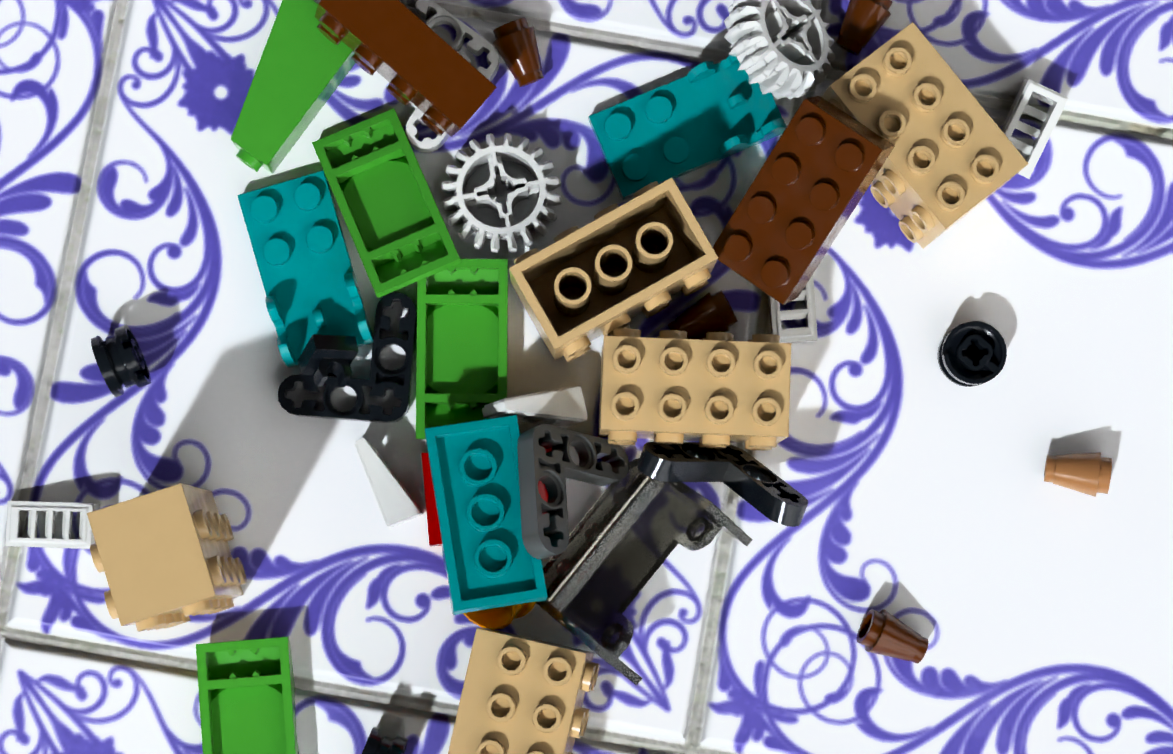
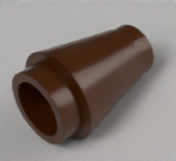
(861, 23)
(519, 50)
(707, 315)
(890, 637)

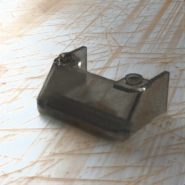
(619, 551)

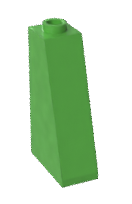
(289, 86)

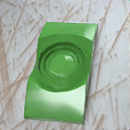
(386, 203)
(461, 342)
(247, 697)

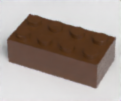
(409, 57)
(801, 199)

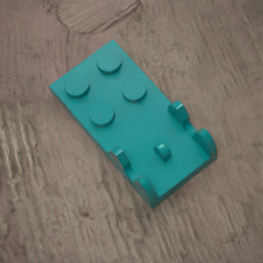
(685, 125)
(304, 264)
(481, 515)

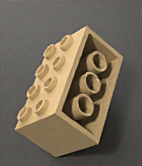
(944, 141)
(613, 269)
(694, 389)
(165, 557)
(522, 696)

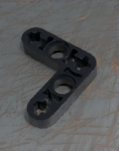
(380, 378)
(731, 466)

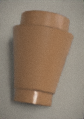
(1079, 472)

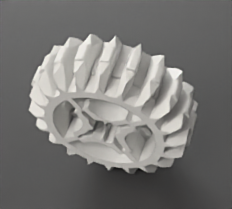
(780, 45)
(521, 190)

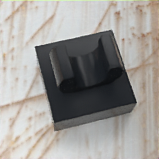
(328, 357)

